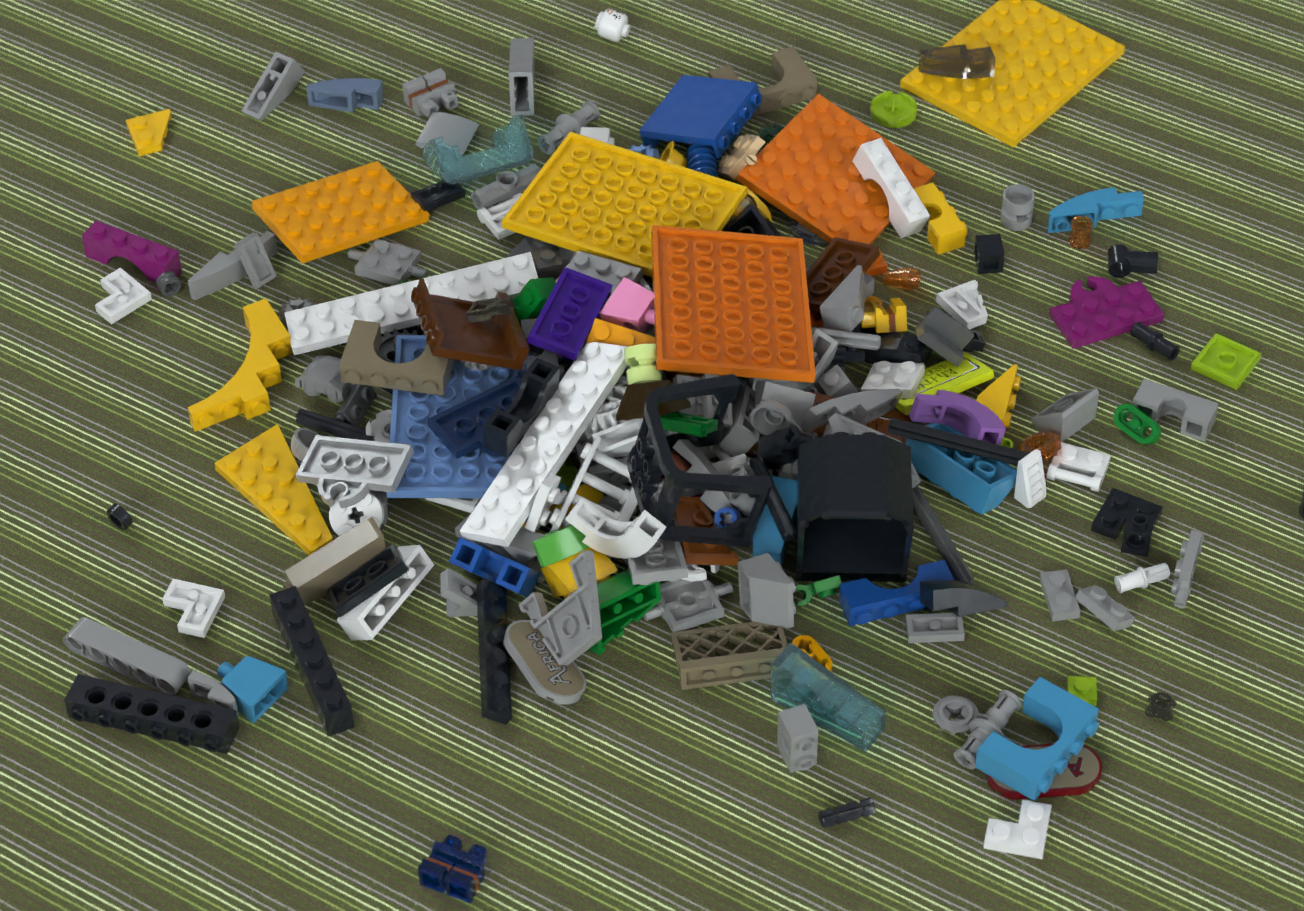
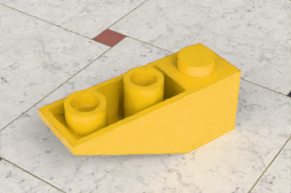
(1000, 395)

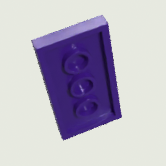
(569, 313)

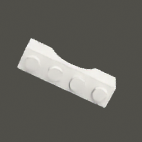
(905, 208)

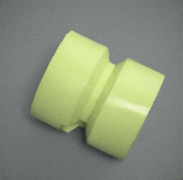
(642, 364)

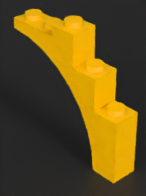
(260, 370)

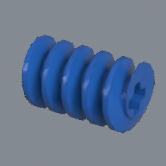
(702, 159)

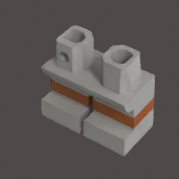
(430, 93)

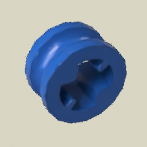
(719, 518)

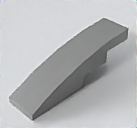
(224, 270)
(859, 407)
(700, 464)

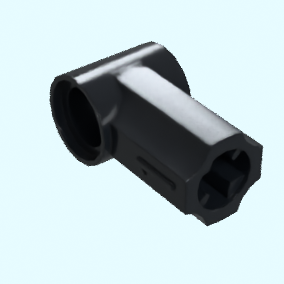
(1123, 261)

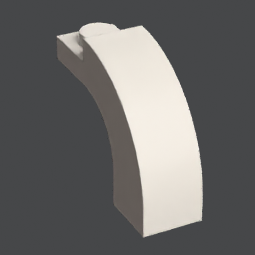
(612, 536)

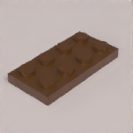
(834, 266)

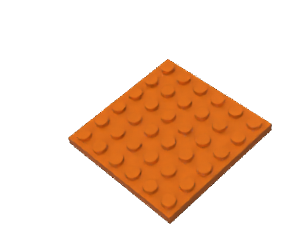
(813, 175)

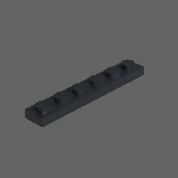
(492, 652)

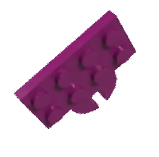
(1104, 312)

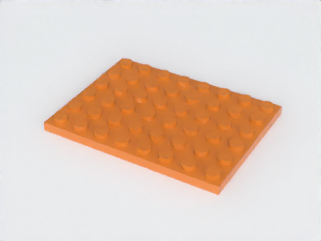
(731, 304)

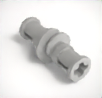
(567, 123)
(985, 724)

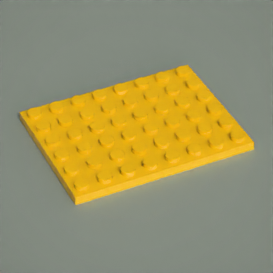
(1037, 69)
(609, 197)

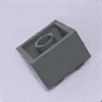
(544, 256)

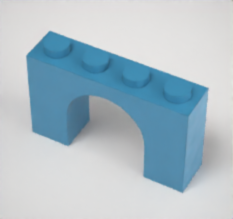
(1033, 770)

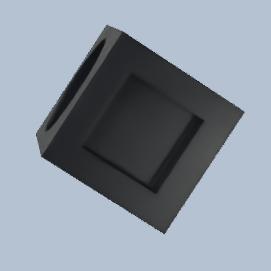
(989, 253)
(1137, 533)

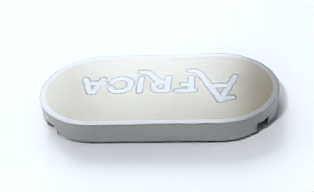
(540, 668)

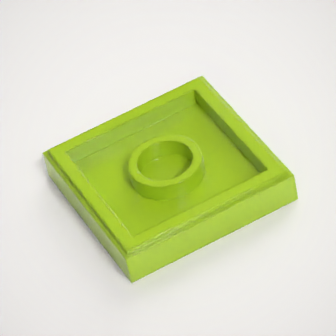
(1226, 361)

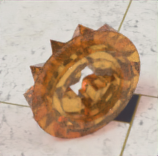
(1036, 441)

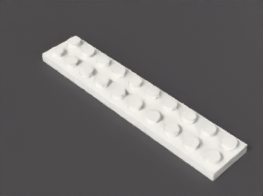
(392, 306)
(546, 444)

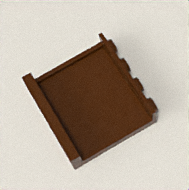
(454, 337)

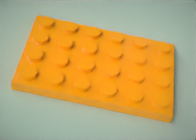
(339, 211)

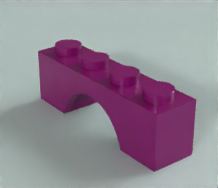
(105, 242)

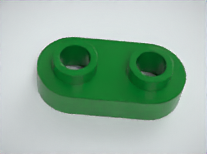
(1138, 425)

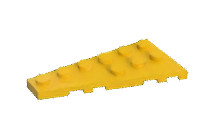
(267, 477)

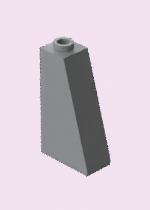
(522, 76)

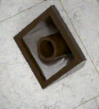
(635, 397)

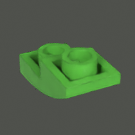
(559, 545)

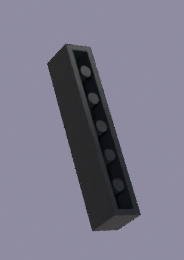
(312, 661)

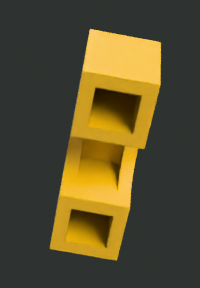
(944, 226)

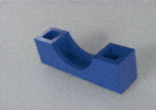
(868, 602)

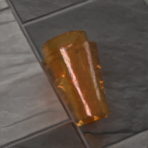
(903, 278)

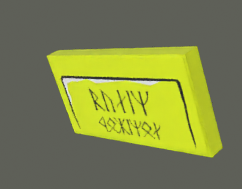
(949, 378)

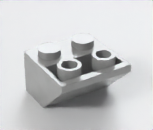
(766, 591)

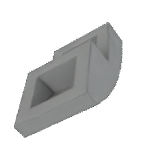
(210, 690)

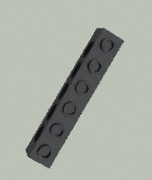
(152, 714)

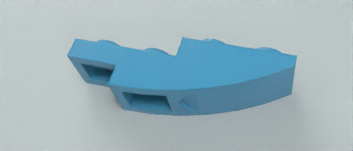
(1097, 206)

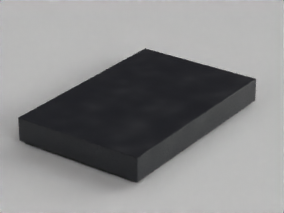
(367, 580)

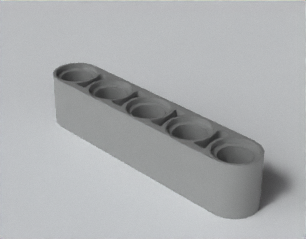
(127, 656)

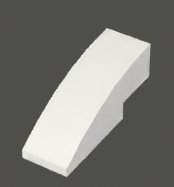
(620, 439)

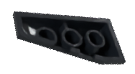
(898, 348)

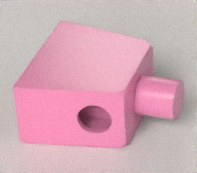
(630, 307)

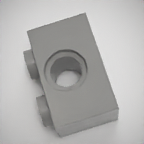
(797, 738)

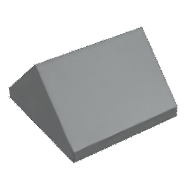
(796, 400)
(1068, 413)

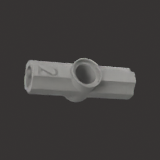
(504, 187)

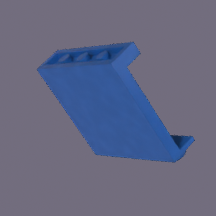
(702, 112)

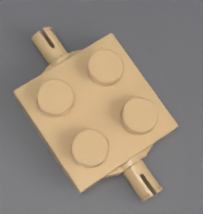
(743, 154)

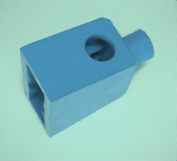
(253, 685)

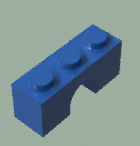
(494, 567)

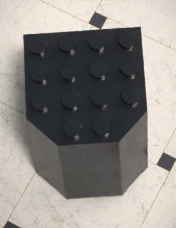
(854, 508)

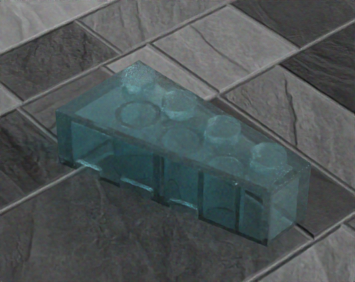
(830, 700)

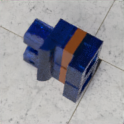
(454, 869)

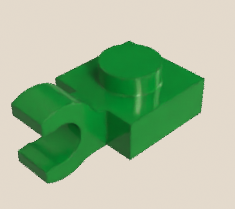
(824, 588)

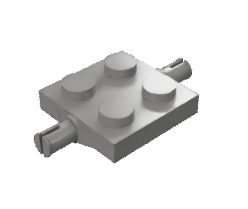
(388, 262)
(1186, 568)
(689, 603)

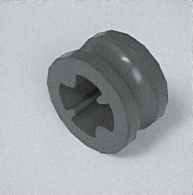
(174, 283)

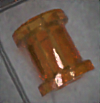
(1081, 229)

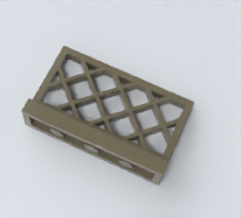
(732, 666)

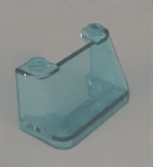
(510, 151)

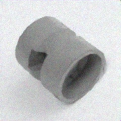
(1017, 207)

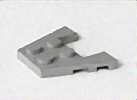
(575, 621)

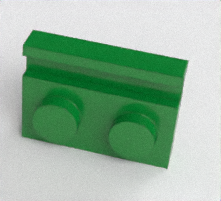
(688, 424)

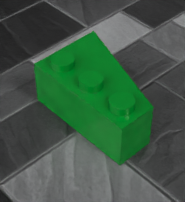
(621, 604)

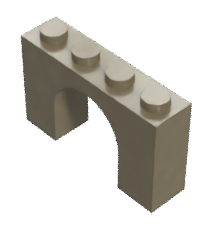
(795, 78)
(363, 366)

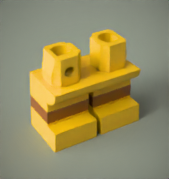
(886, 318)

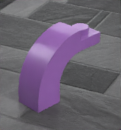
(960, 413)

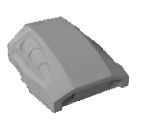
(324, 377)

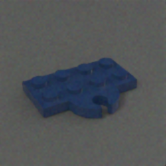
(463, 424)

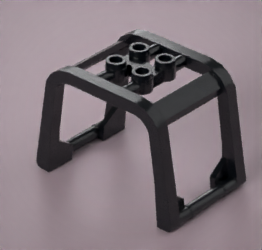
(652, 458)

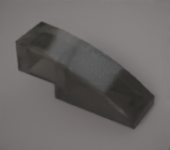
(957, 62)

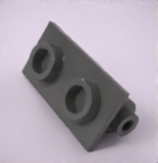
(357, 404)

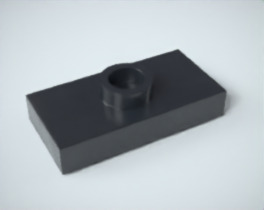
(437, 195)

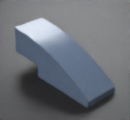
(346, 94)

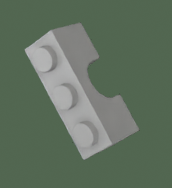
(1195, 412)

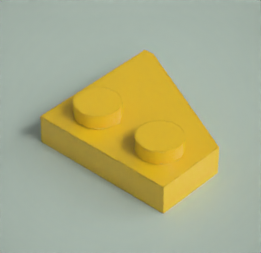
(149, 131)

